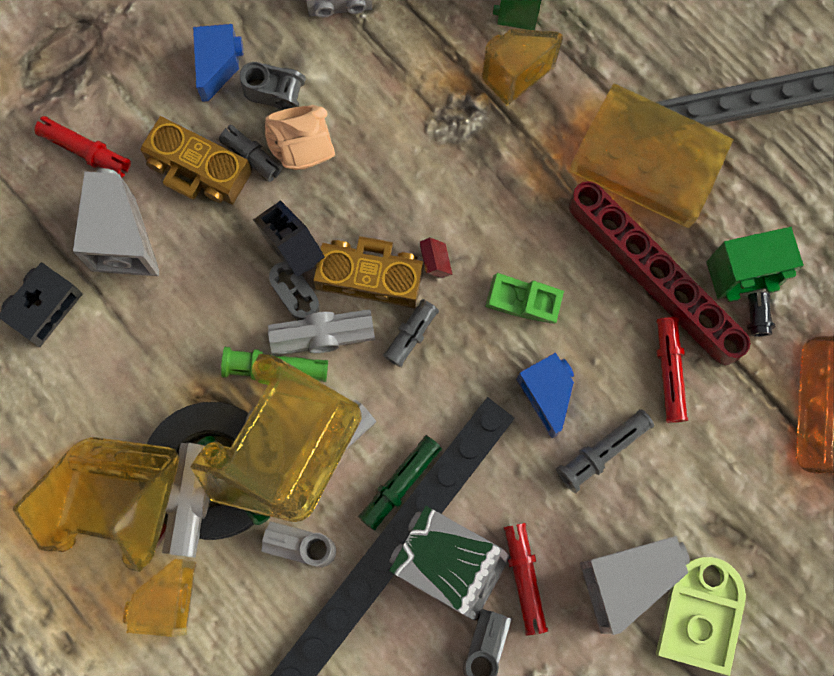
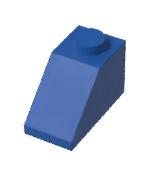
(215, 57)
(548, 390)

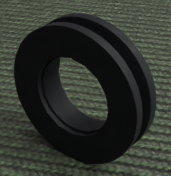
(196, 423)

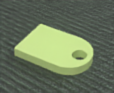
(703, 620)

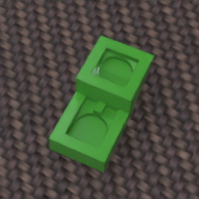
(524, 299)

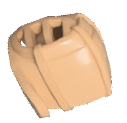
(299, 136)

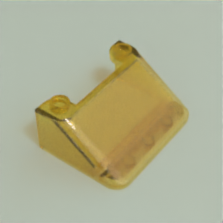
(284, 447)
(103, 492)

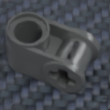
(278, 88)

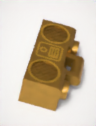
(197, 158)
(369, 276)

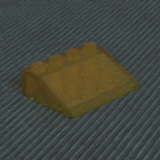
(651, 155)

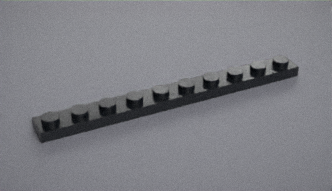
(372, 571)

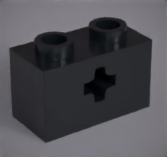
(289, 238)
(39, 321)

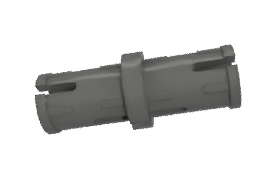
(251, 151)
(411, 333)

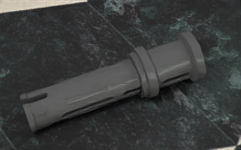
(592, 460)

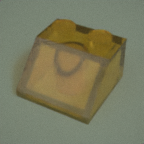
(519, 61)
(162, 602)

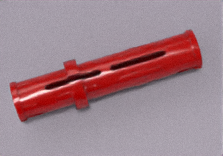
(93, 152)
(672, 370)
(525, 579)

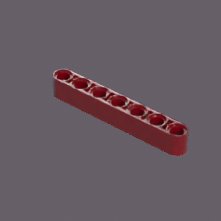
(660, 289)

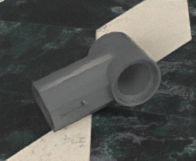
(488, 641)

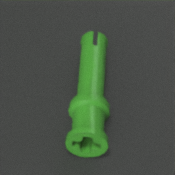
(241, 364)

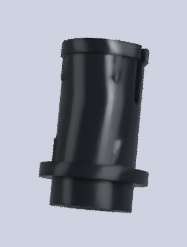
(760, 317)

